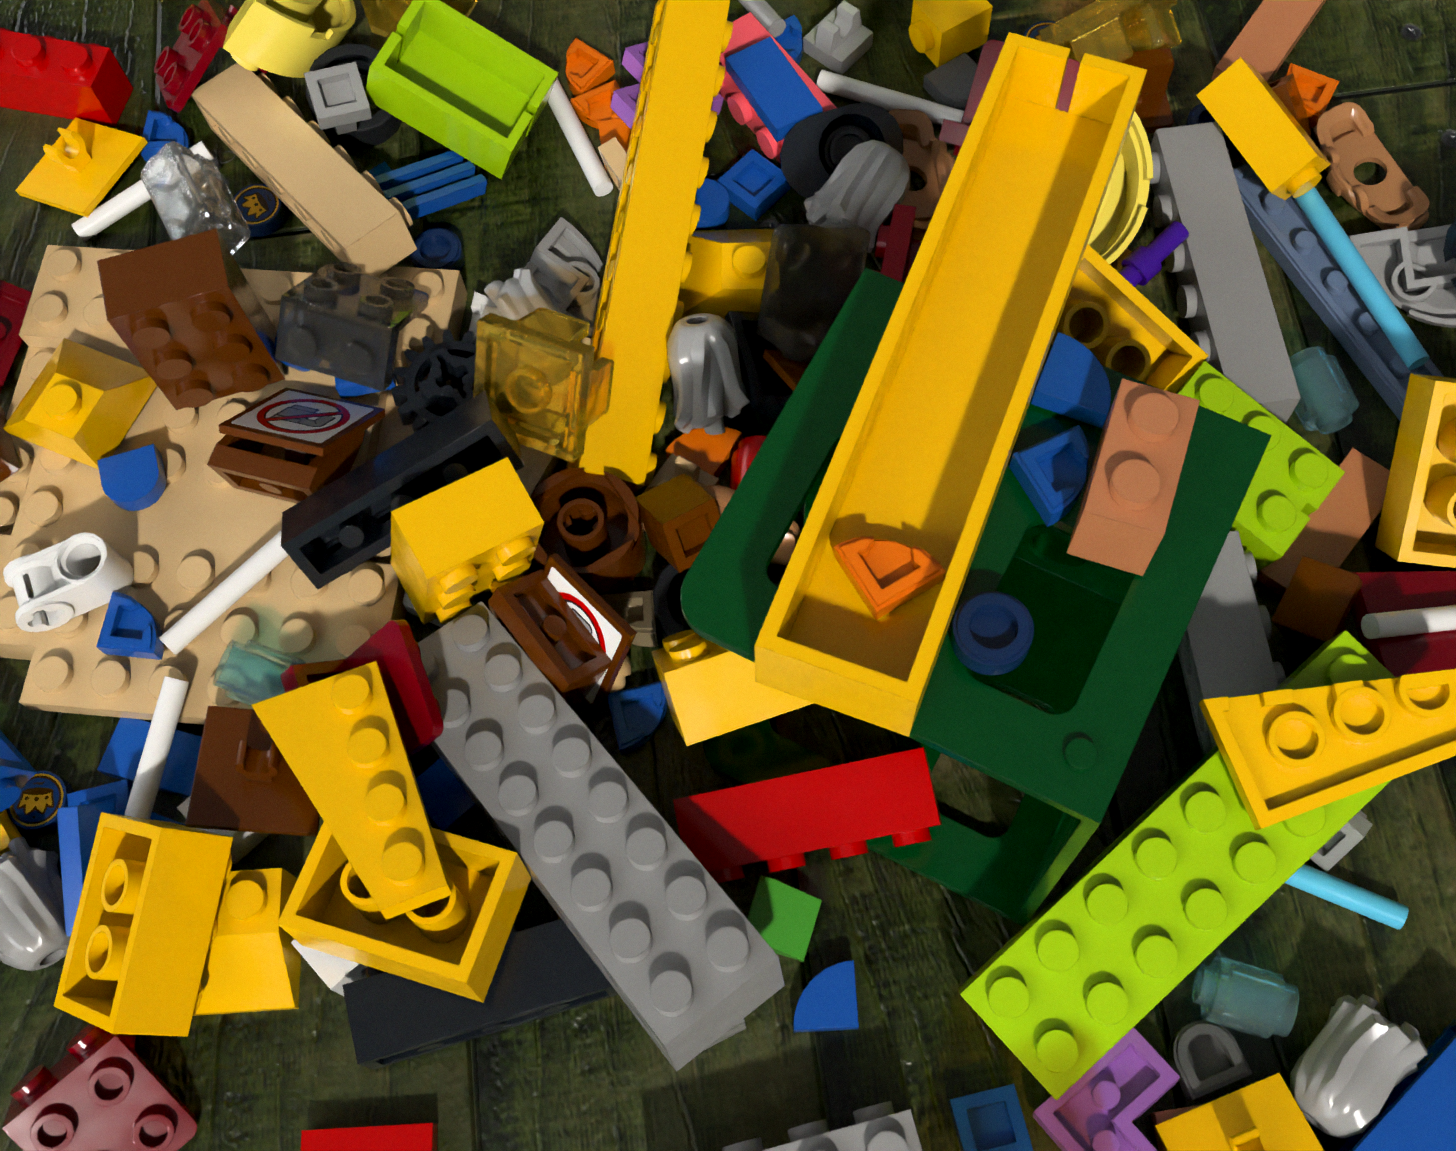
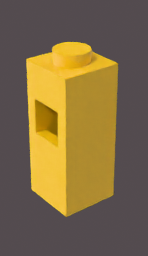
(1264, 131)

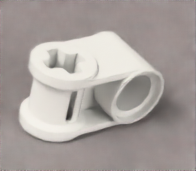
(59, 581)

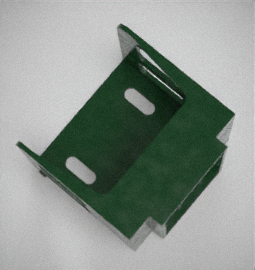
(1095, 644)

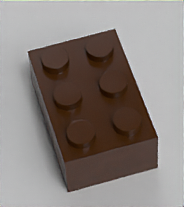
(191, 319)

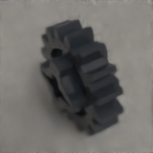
(443, 362)

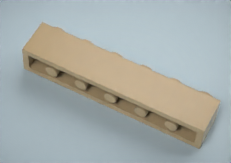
(305, 172)

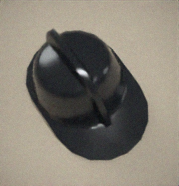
(822, 140)

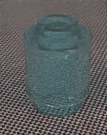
(1324, 391)
(252, 671)
(1245, 998)

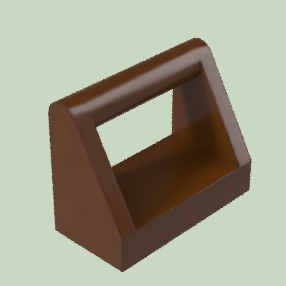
(246, 469)
(550, 635)

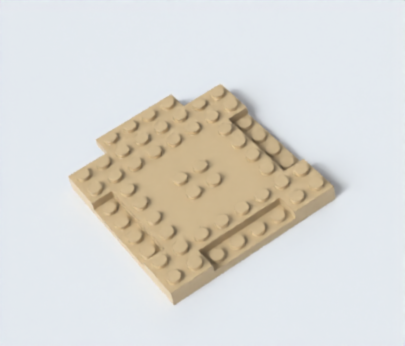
(199, 523)

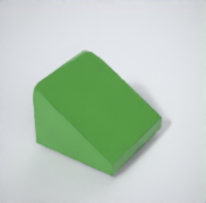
(784, 917)

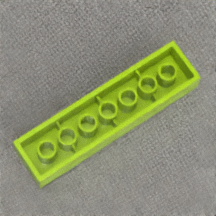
(1153, 905)

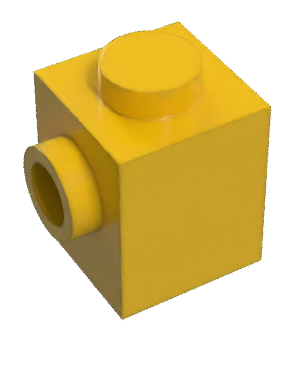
(949, 27)

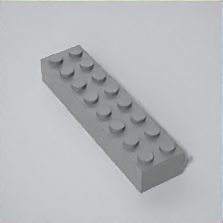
(594, 842)

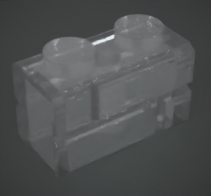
(192, 196)

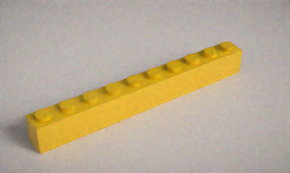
(652, 231)

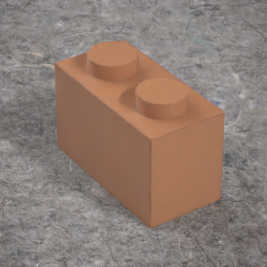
(1133, 477)

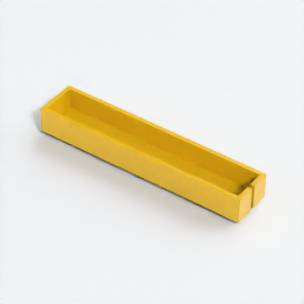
(950, 382)

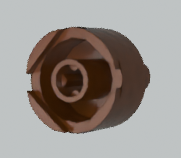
(604, 510)

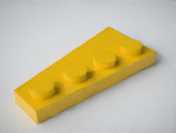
(1331, 741)
(360, 779)

